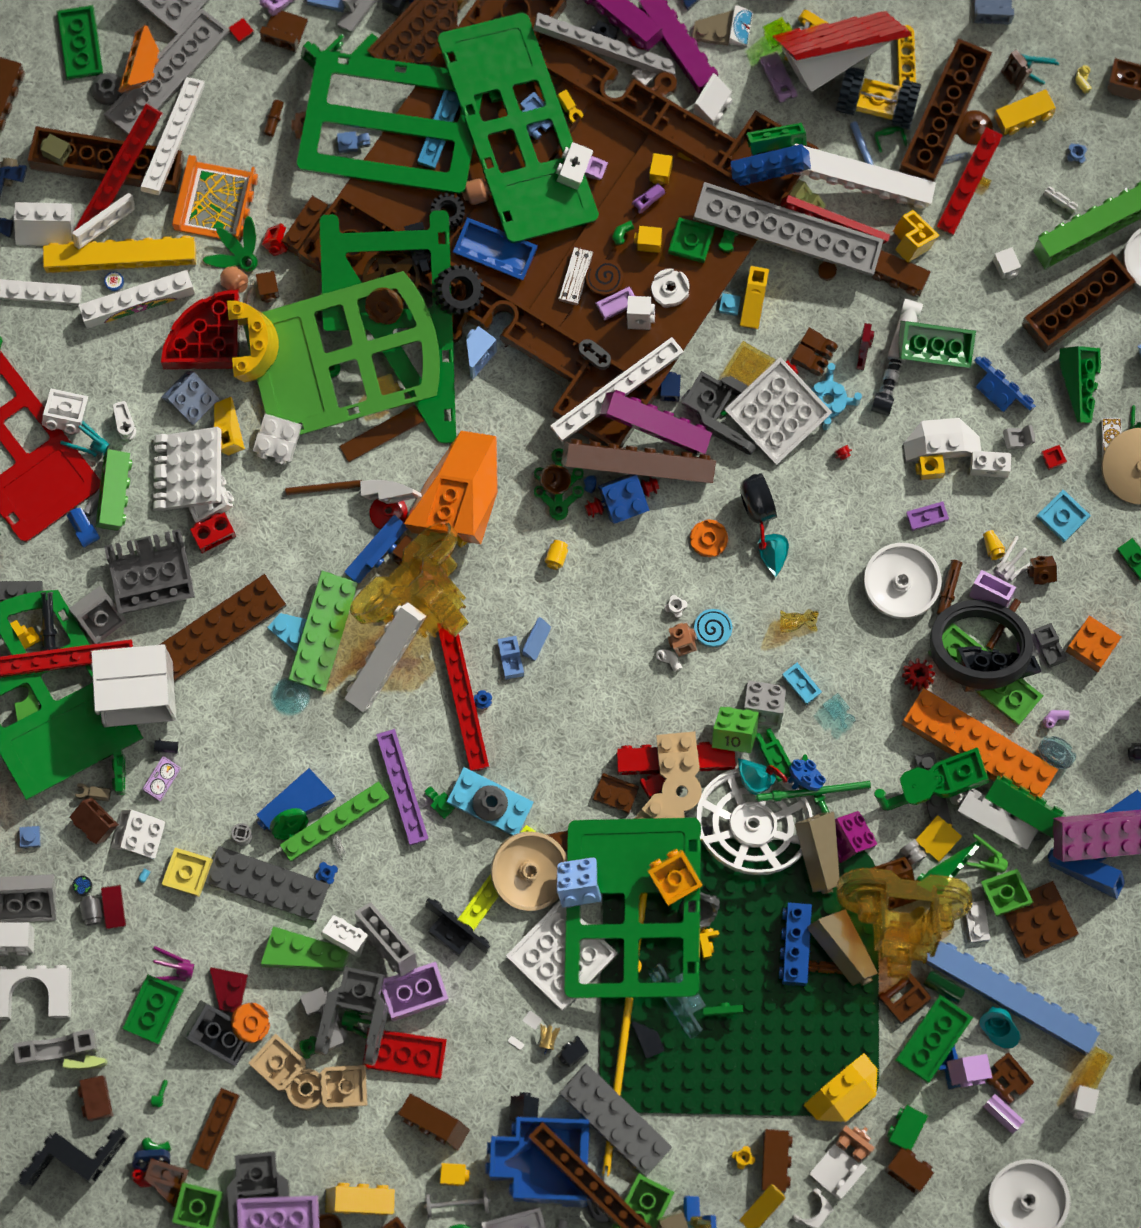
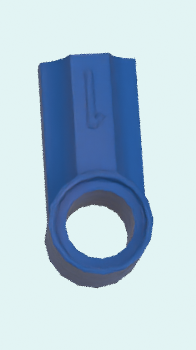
(84, 530)

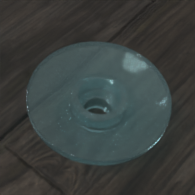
(286, 704)

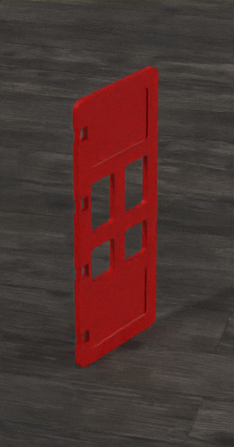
(46, 481)

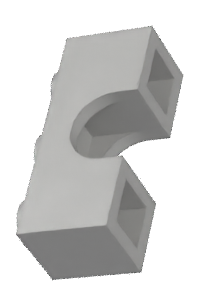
(314, 1004)

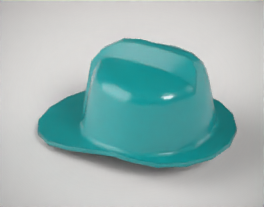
(1000, 1028)

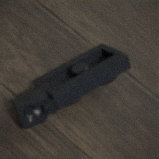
(420, 257)

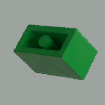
(907, 1128)

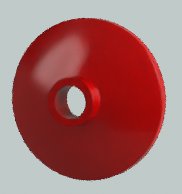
(380, 518)

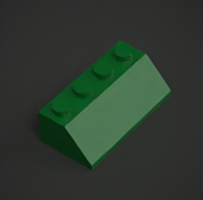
(1023, 805)

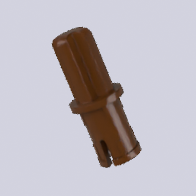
(273, 118)

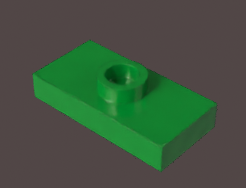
(1131, 554)

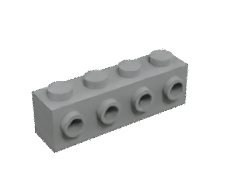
(385, 939)

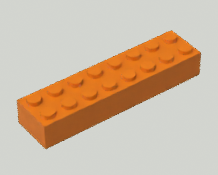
(958, 732)

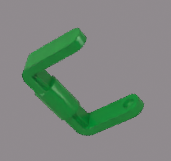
(887, 131)

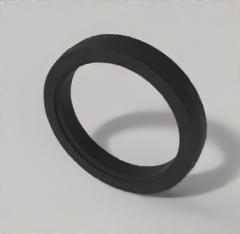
(974, 678)

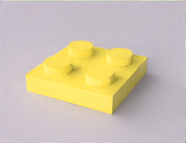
(187, 872)

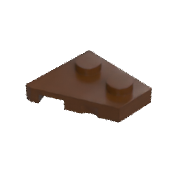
(166, 1179)

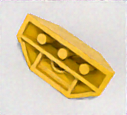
(845, 1092)

